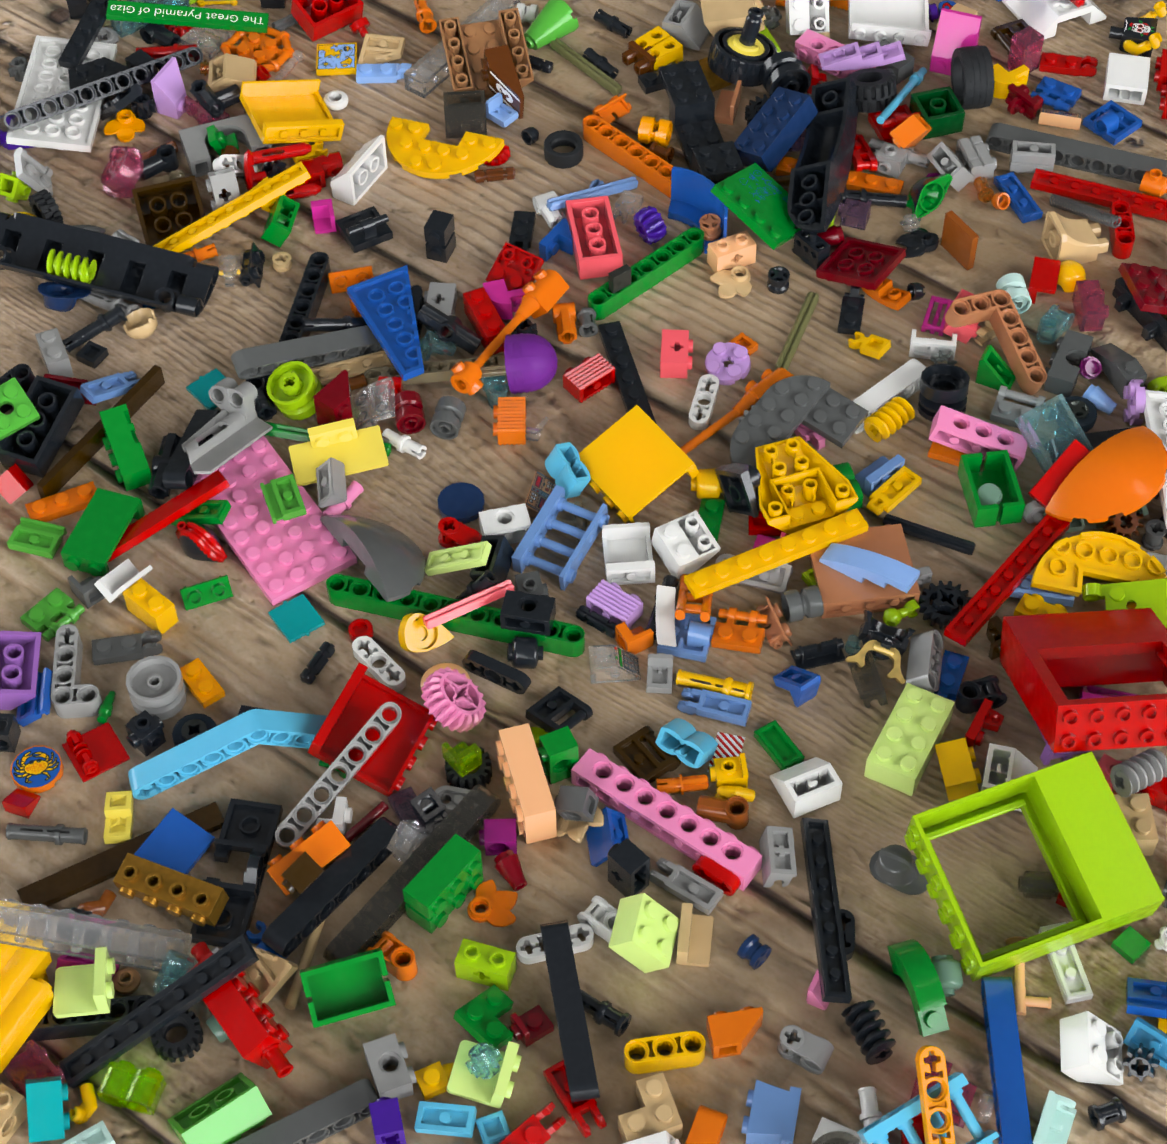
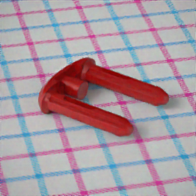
(253, 178)

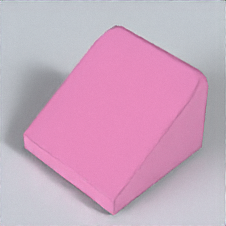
(814, 993)

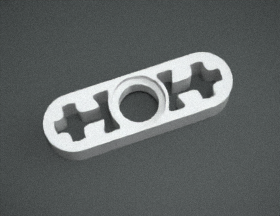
(232, 159)
(700, 394)
(377, 653)
(534, 940)

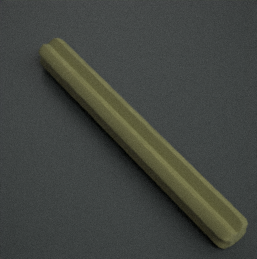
(586, 66)
(797, 331)

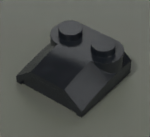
(739, 488)

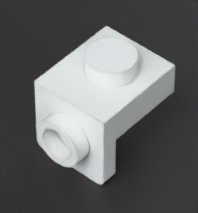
(341, 815)

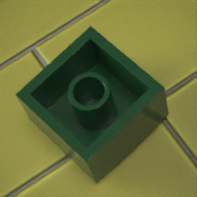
(940, 110)

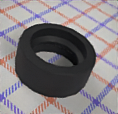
(563, 138)

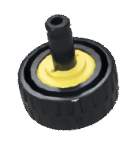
(740, 51)

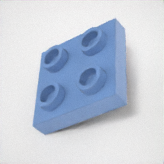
(692, 638)

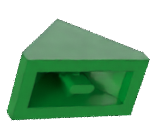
(993, 370)

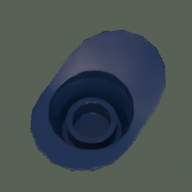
(61, 296)

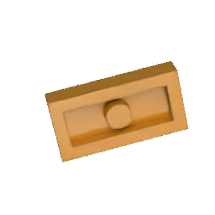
(201, 683)

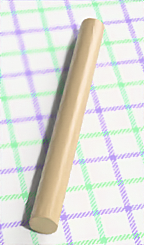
(305, 962)

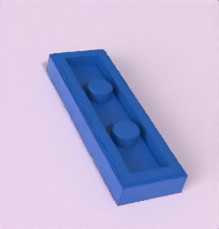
(1020, 199)

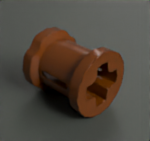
(663, 152)

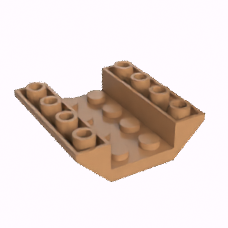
(466, 45)

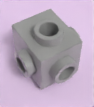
(891, 159)

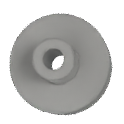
(1033, 512)

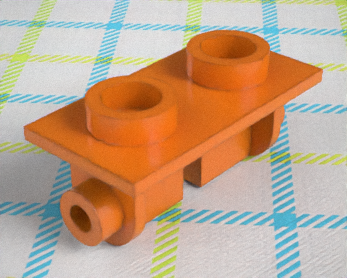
(615, 105)
(342, 279)

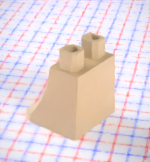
(1072, 239)

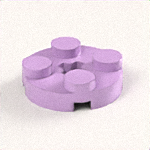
(728, 352)
(1135, 402)

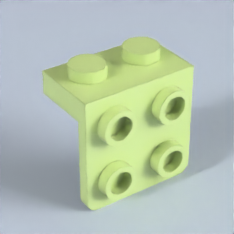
(85, 988)
(485, 1091)

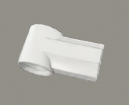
(551, 217)

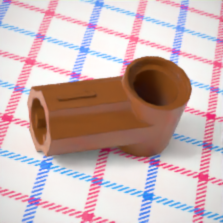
(722, 810)

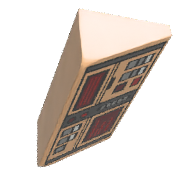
(1060, 119)

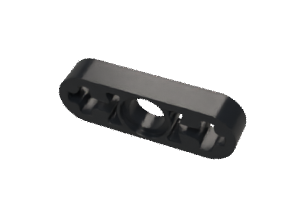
(496, 672)

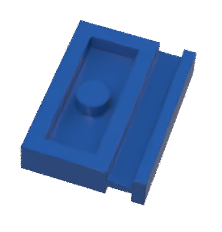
(34, 708)
(1146, 997)

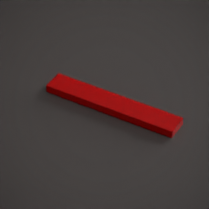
(170, 512)

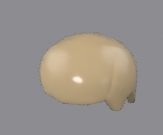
(141, 323)

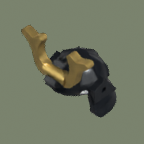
(884, 643)

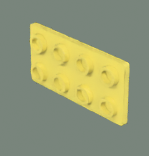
(357, 449)

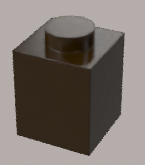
(301, 874)

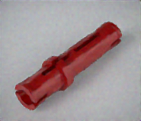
(161, 51)

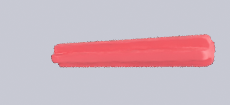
(467, 604)

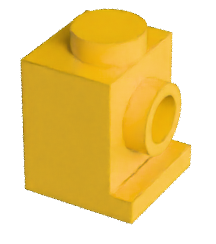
(729, 771)

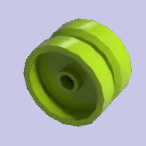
(293, 389)

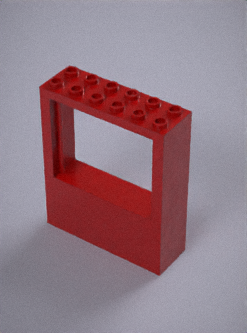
(1089, 650)

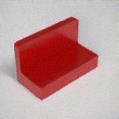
(1044, 277)

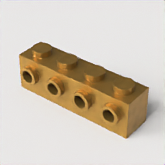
(171, 890)

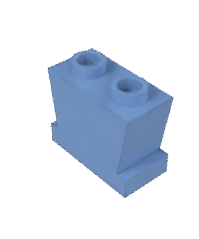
(771, 1114)

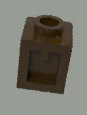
(994, 635)

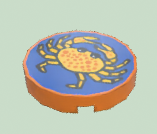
(37, 769)

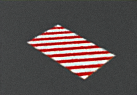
(728, 746)

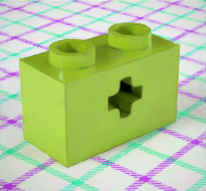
(485, 964)

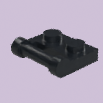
(120, 101)
(555, 706)

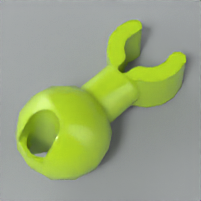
(894, 616)

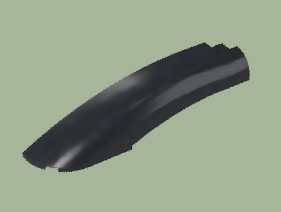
(825, 157)

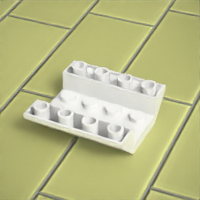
(1046, 14)

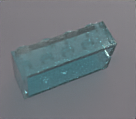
(1051, 430)

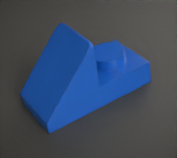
(557, 239)
(800, 682)

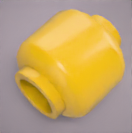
(706, 484)

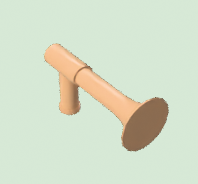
(1021, 1000)

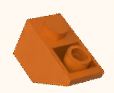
(910, 131)
(732, 1031)

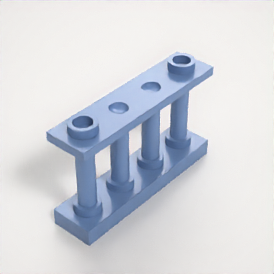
(547, 521)

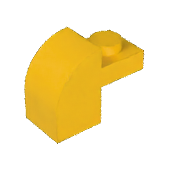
(1003, 78)

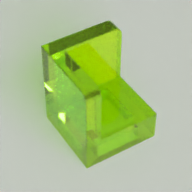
(462, 757)

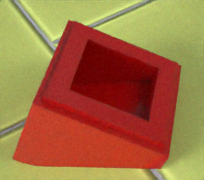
(21, 802)

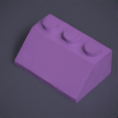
(18, 667)

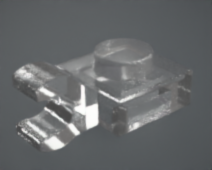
(229, 268)

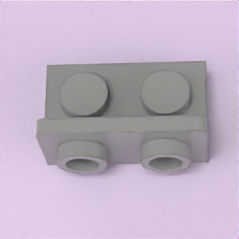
(774, 580)

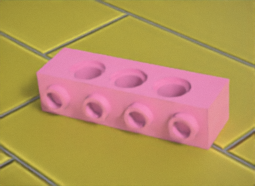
(812, 44)
(975, 435)

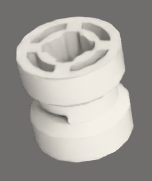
(528, 13)

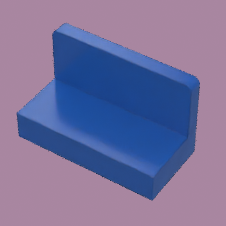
(604, 837)

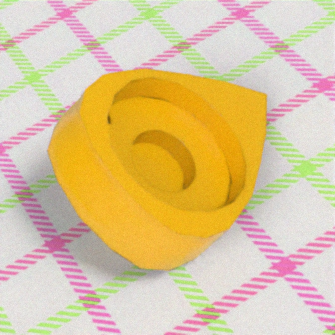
(416, 638)

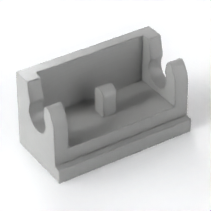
(778, 855)

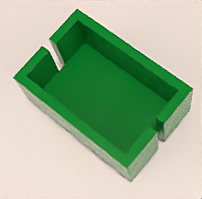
(998, 471)
(443, 884)
(347, 987)

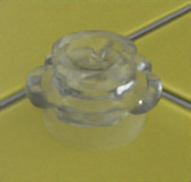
(910, 223)

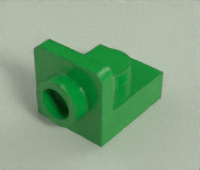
(219, 140)

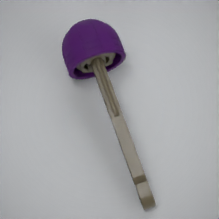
(526, 361)

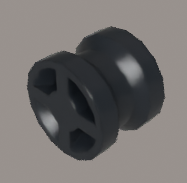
(778, 280)

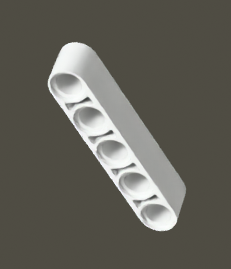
(900, 383)

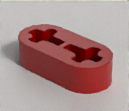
(716, 875)

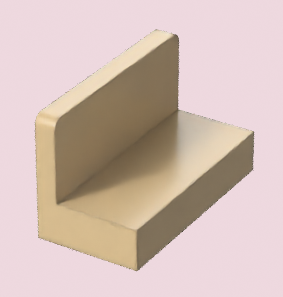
(694, 938)

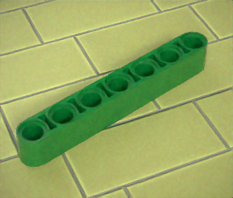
(649, 272)

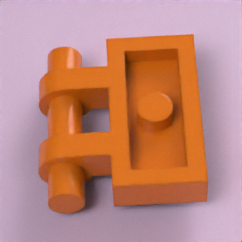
(739, 637)

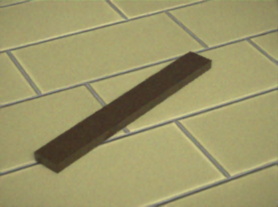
(92, 440)
(103, 865)

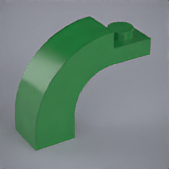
(918, 973)

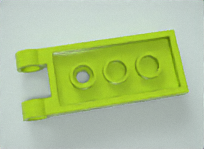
(1143, 593)

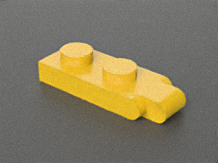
(893, 491)

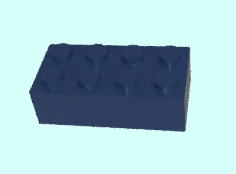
(775, 128)

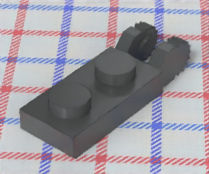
(126, 647)

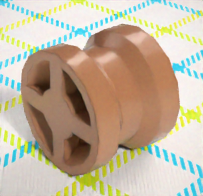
(710, 225)

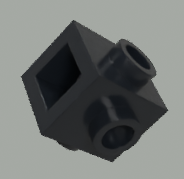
(145, 732)

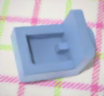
(500, 112)

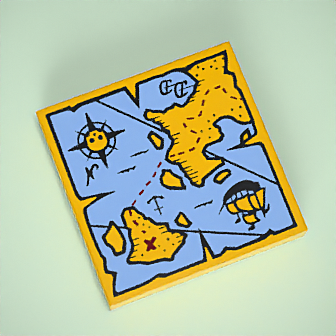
(336, 59)

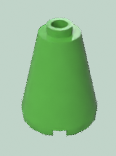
(551, 23)

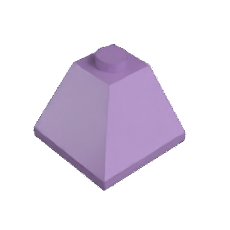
(169, 90)

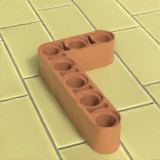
(1010, 332)

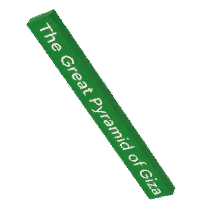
(187, 16)

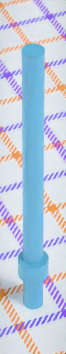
(914, 80)

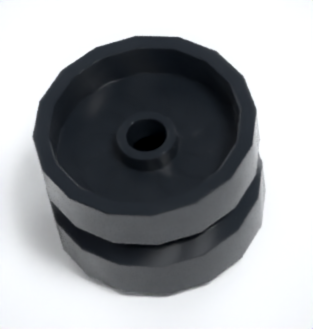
(785, 71)

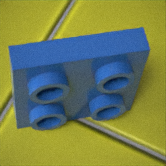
(1112, 122)

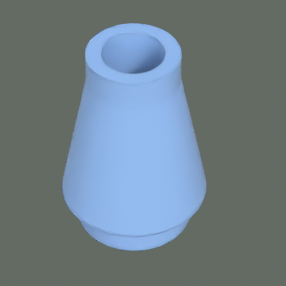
(1100, 399)

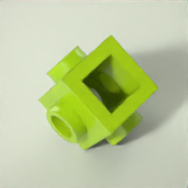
(13, 188)

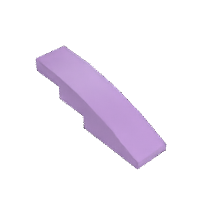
(855, 57)

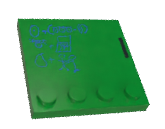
(759, 204)

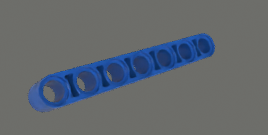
(1005, 1060)

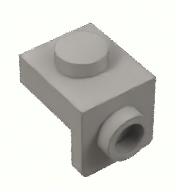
(659, 673)

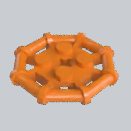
(261, 47)

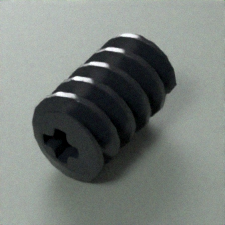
(867, 1031)

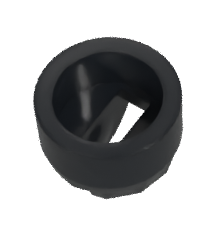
(530, 135)
(916, 290)

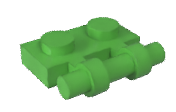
(48, 611)

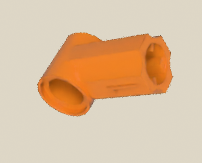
(565, 317)

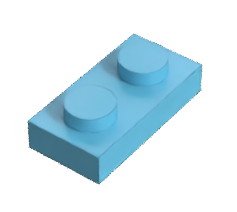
(445, 1119)

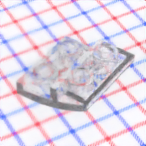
(374, 403)

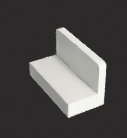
(120, 579)

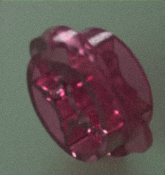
(122, 171)

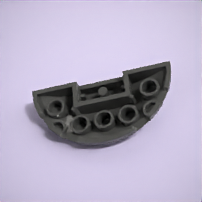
(390, 557)

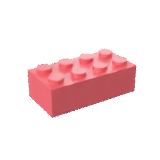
(594, 237)

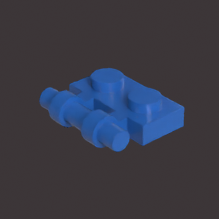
(1057, 94)

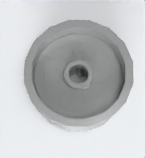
(156, 686)

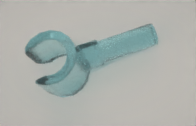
(852, 645)

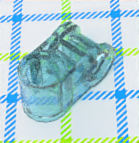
(1053, 324)
(494, 388)
(173, 967)

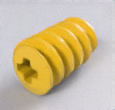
(889, 419)

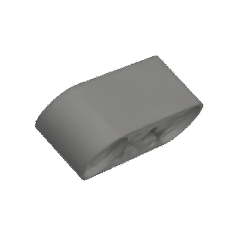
(925, 660)

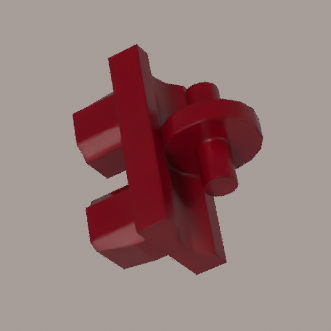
(1020, 101)

